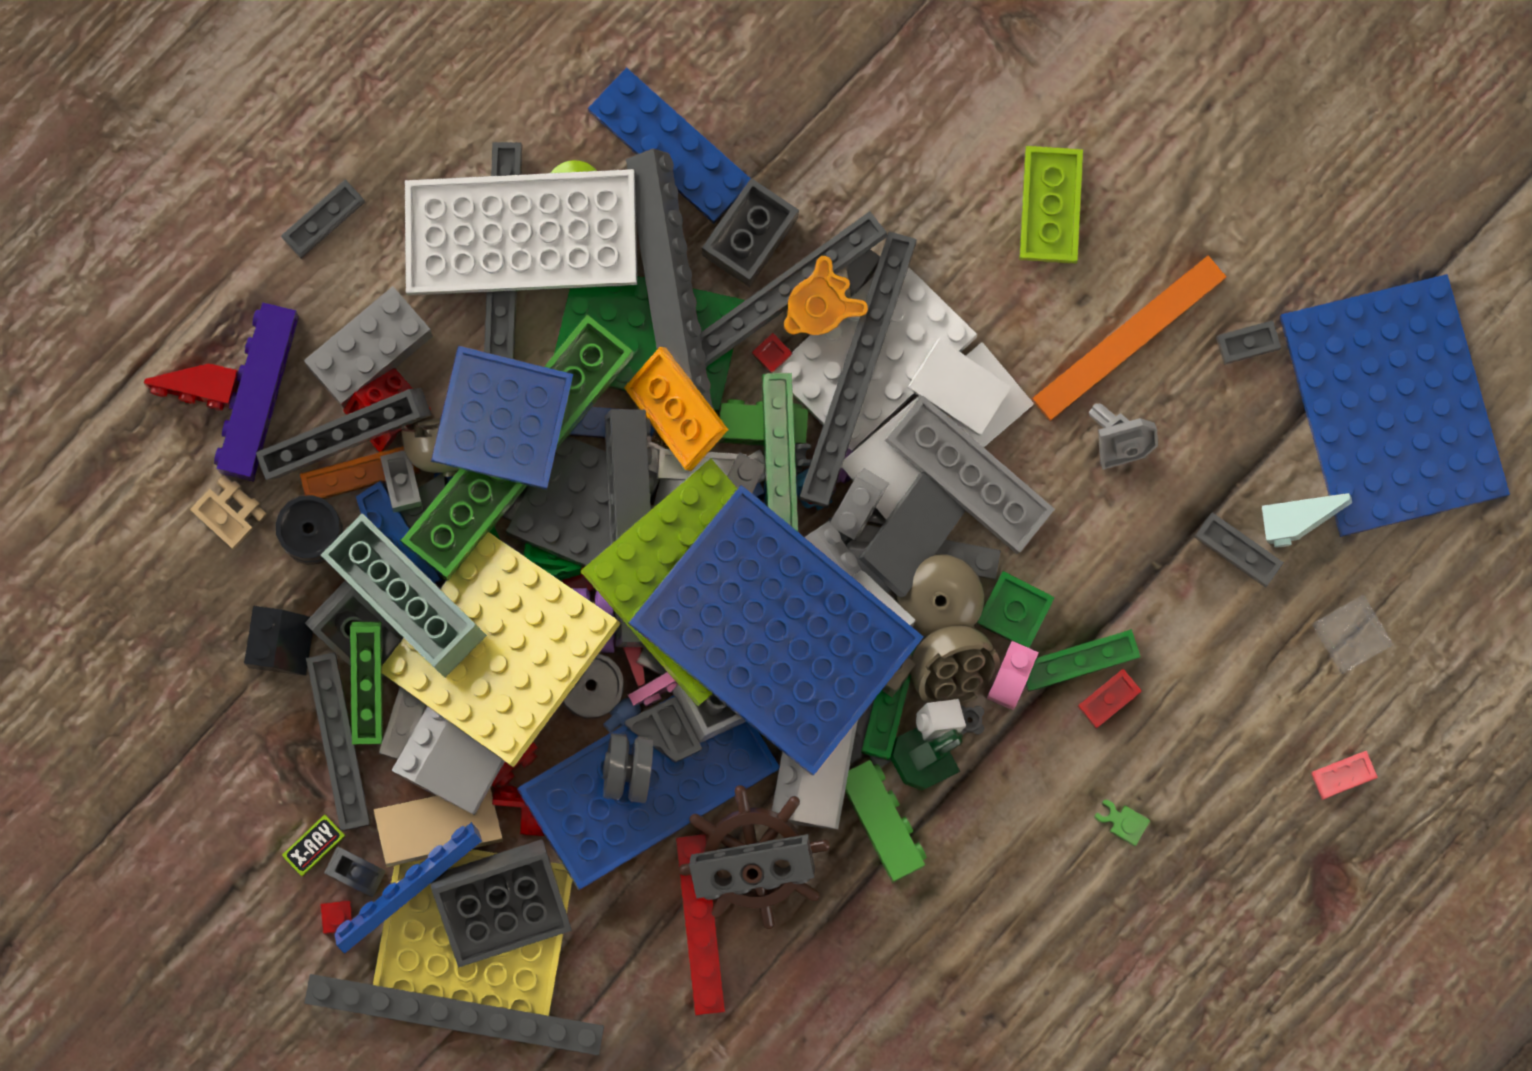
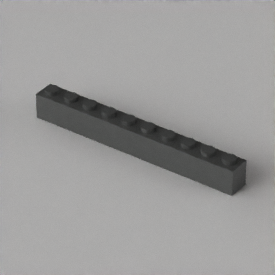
(667, 265)

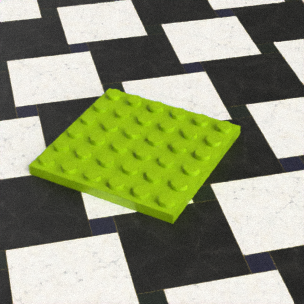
(650, 549)

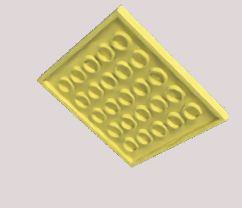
(526, 665)
(420, 959)

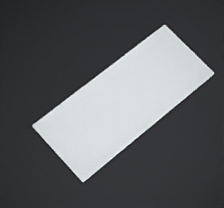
(891, 466)

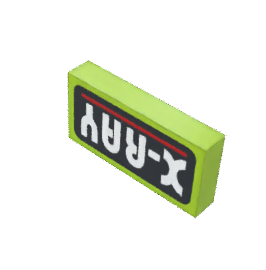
(313, 845)

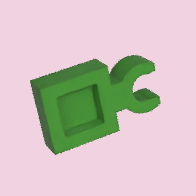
(1126, 824)

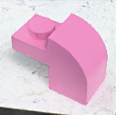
(1012, 675)

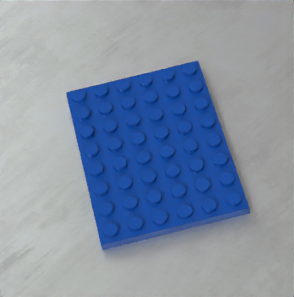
(1394, 404)
(776, 630)

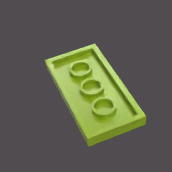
(1051, 204)

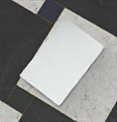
(959, 387)

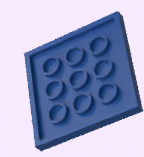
(502, 417)

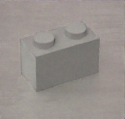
(859, 503)

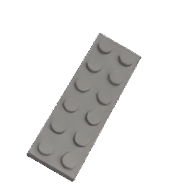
(970, 474)

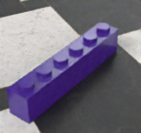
(257, 391)

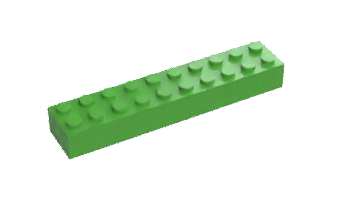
(475, 501)

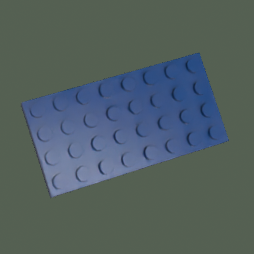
(602, 834)

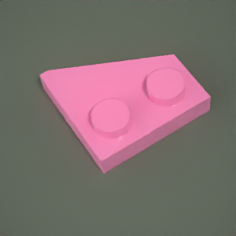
(651, 692)

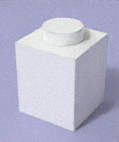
(939, 718)

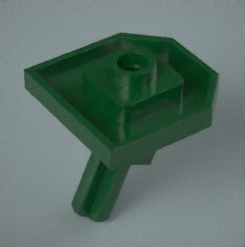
(925, 762)

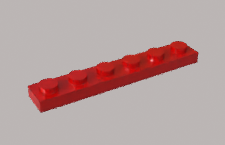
(700, 936)

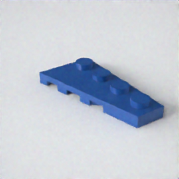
(377, 507)

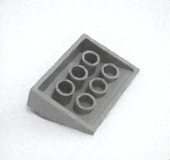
(448, 762)

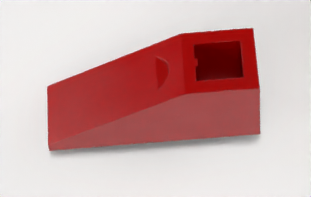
(199, 383)

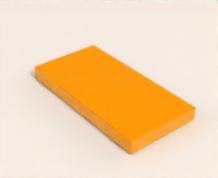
(676, 408)

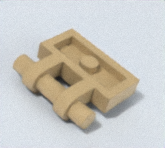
(222, 518)

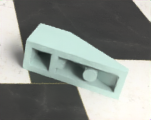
(1295, 519)

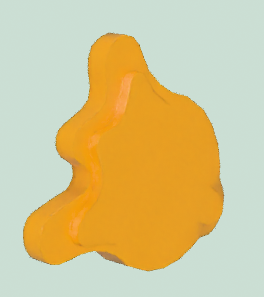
(820, 302)

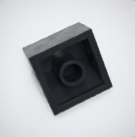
(278, 641)

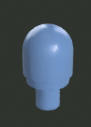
(621, 712)

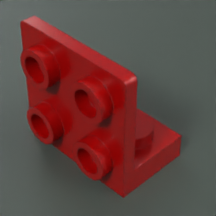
(378, 390)

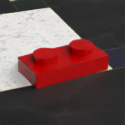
(1109, 698)

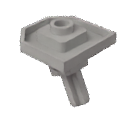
(1122, 439)

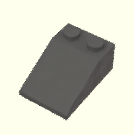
(334, 617)

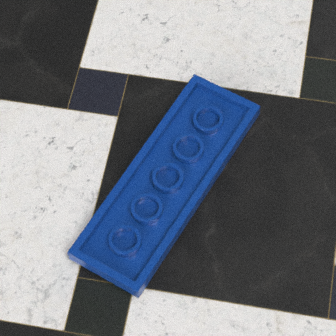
(648, 122)

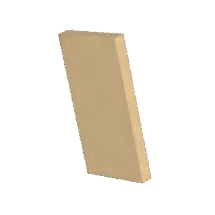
(418, 826)

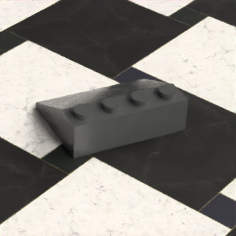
(500, 903)

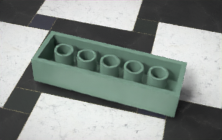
(403, 595)

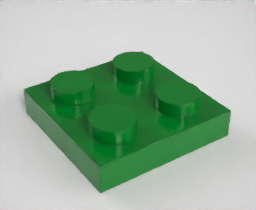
(1015, 610)

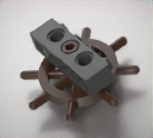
(753, 863)

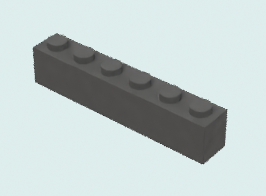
(343, 433)

